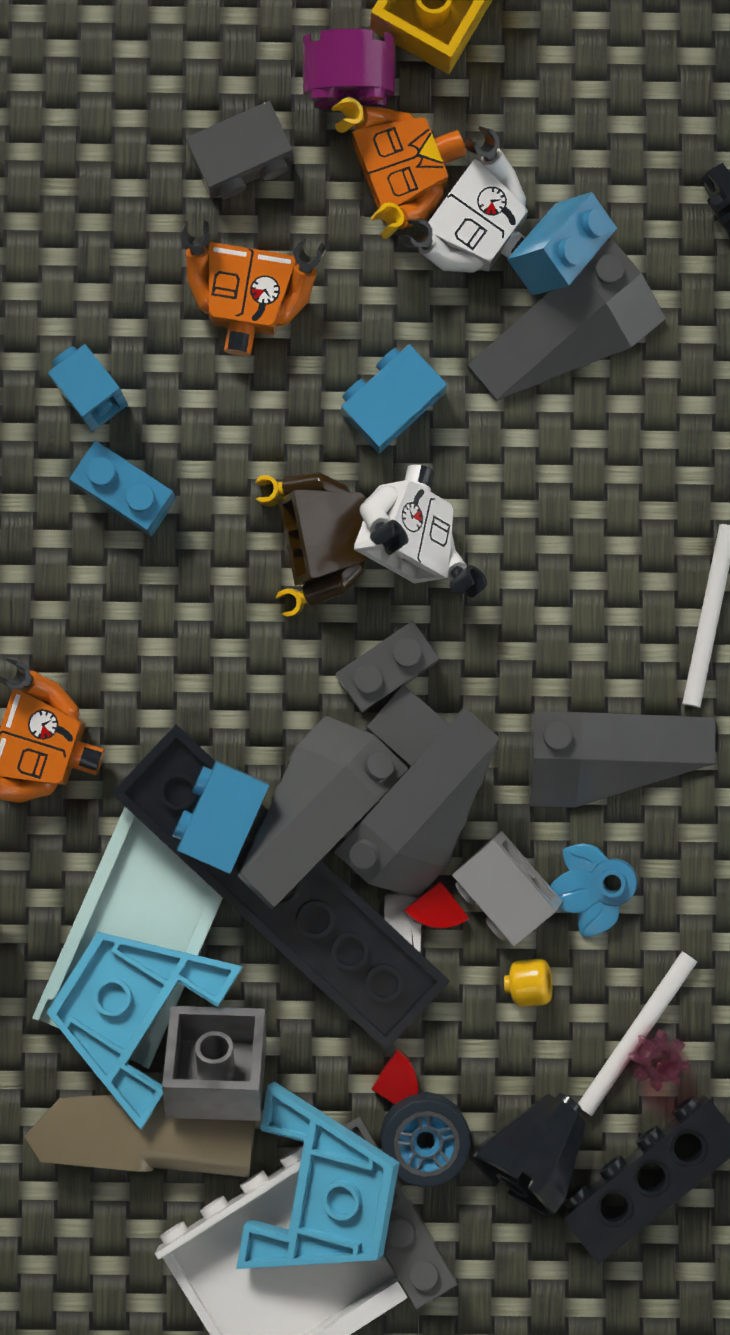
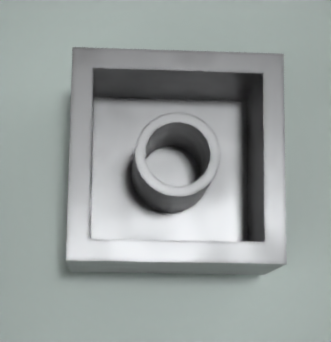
(215, 1063)

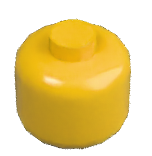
(529, 982)

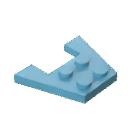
(115, 1001)
(339, 1194)

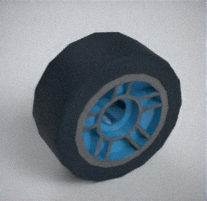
(420, 1163)

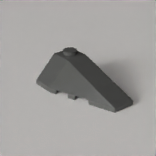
(603, 754)
(323, 793)
(419, 820)

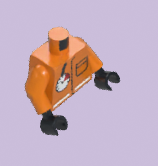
(247, 286)
(40, 738)

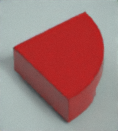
(436, 909)
(397, 1078)

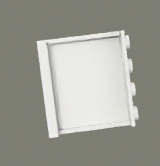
(271, 1299)

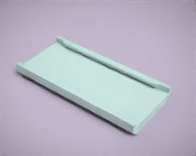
(142, 896)

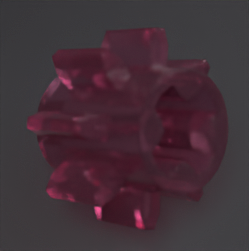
(665, 1071)

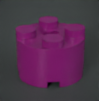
(348, 66)

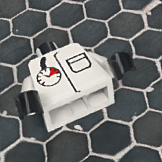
(477, 216)
(412, 533)

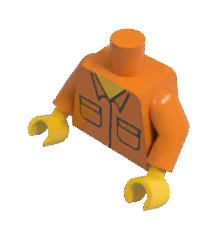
(399, 161)

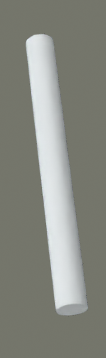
(708, 619)
(641, 1026)

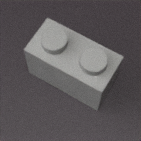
(506, 889)

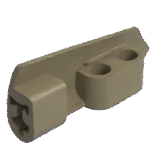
(102, 1135)

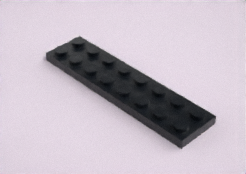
(316, 925)

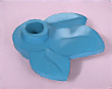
(585, 889)

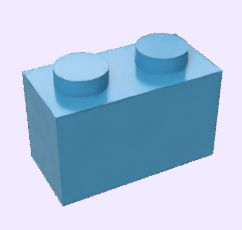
(562, 244)
(87, 386)
(392, 397)
(123, 488)
(221, 816)

